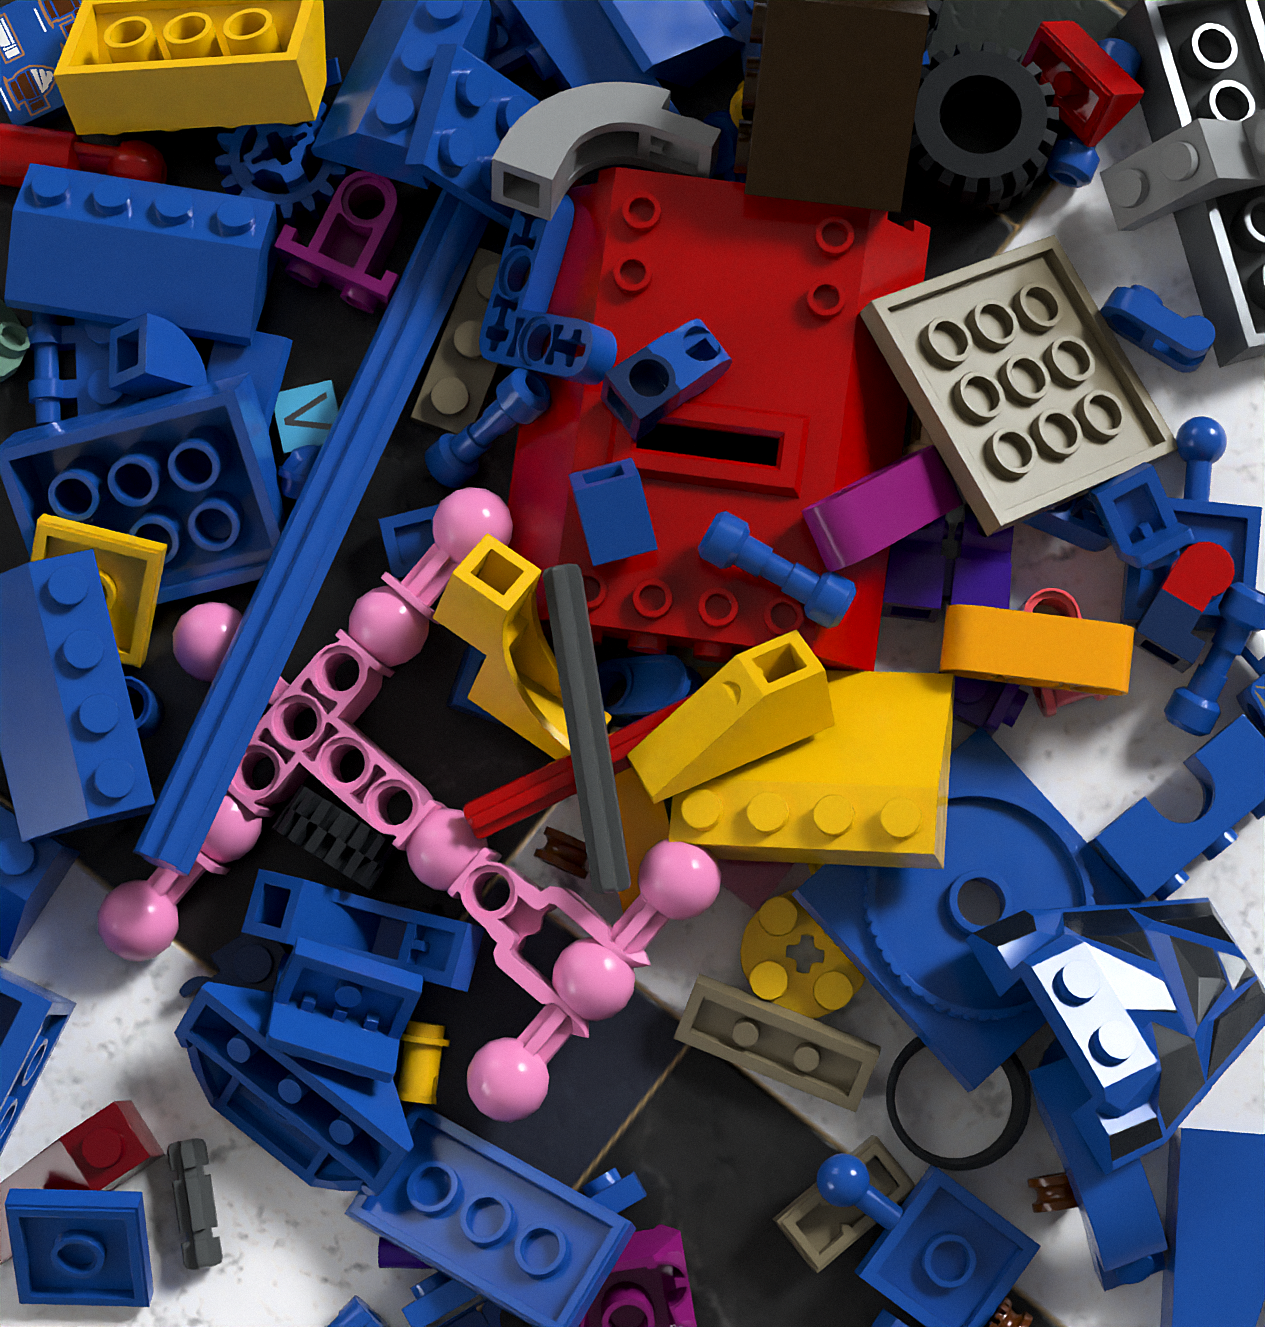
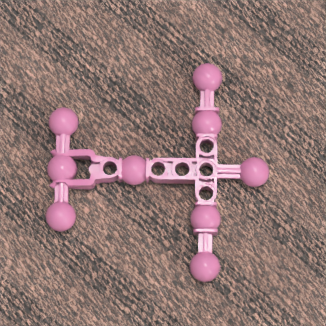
(384, 630)

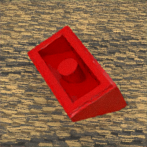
(1086, 81)

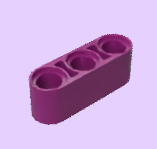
(881, 508)

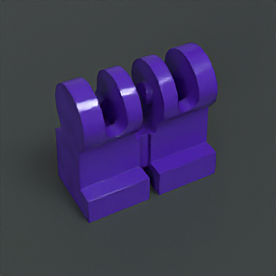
(923, 578)

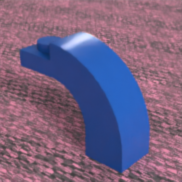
(394, 935)
(1115, 1208)

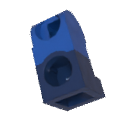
(663, 376)

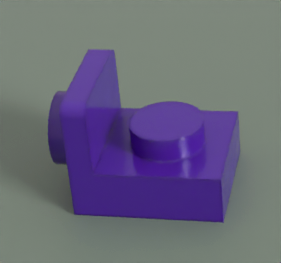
(987, 703)

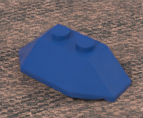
(306, 1114)

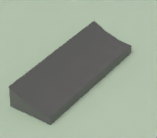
(1210, 65)

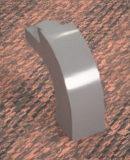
(592, 130)

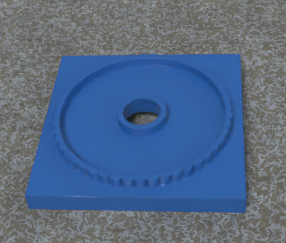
(907, 923)

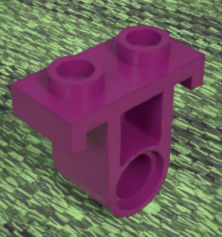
(349, 249)

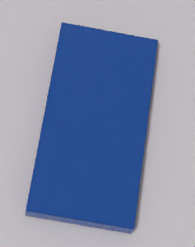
(495, 1224)

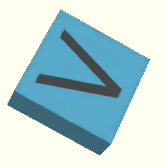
(305, 415)

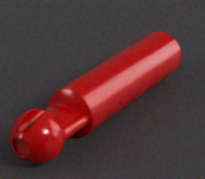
(67, 150)

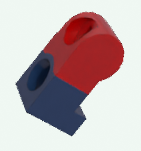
(1179, 601)

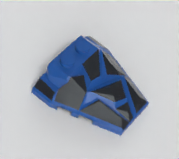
(1142, 1002)

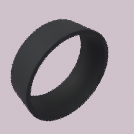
(1011, 1134)

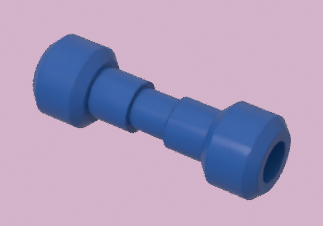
(1070, 159)
(520, 399)
(824, 595)
(1195, 705)

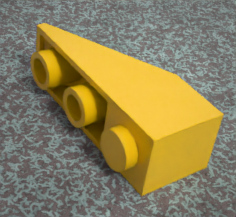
(738, 715)

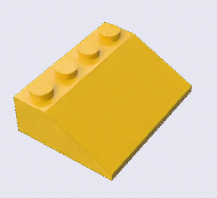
(842, 796)

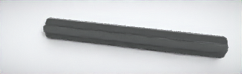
(586, 729)

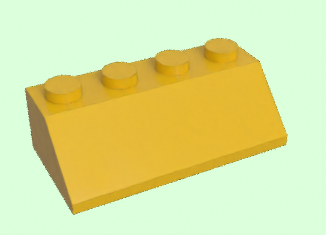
(192, 64)

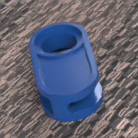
(650, 685)

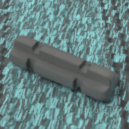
(195, 1204)

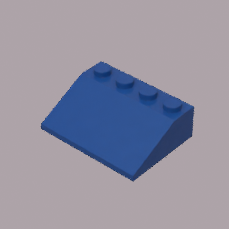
(164, 469)

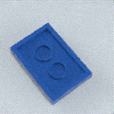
(462, 125)

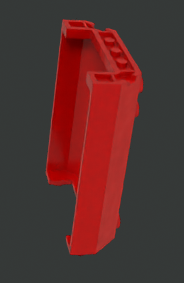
(784, 302)

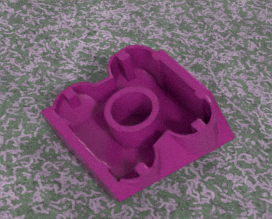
(646, 1285)

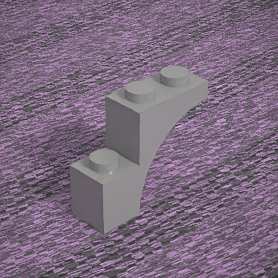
(1186, 169)

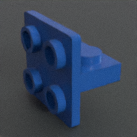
(341, 1009)

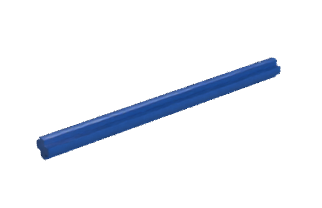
(311, 538)

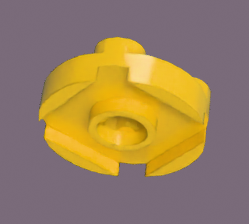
(774, 976)

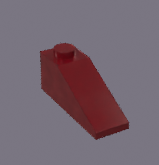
(89, 1157)

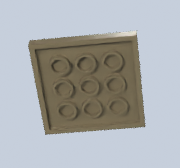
(1018, 382)

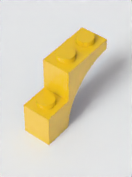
(495, 610)

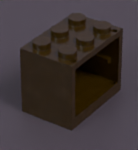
(831, 100)

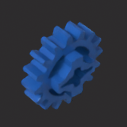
(259, 170)

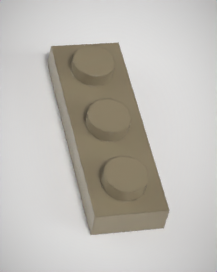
(459, 375)
(777, 1042)

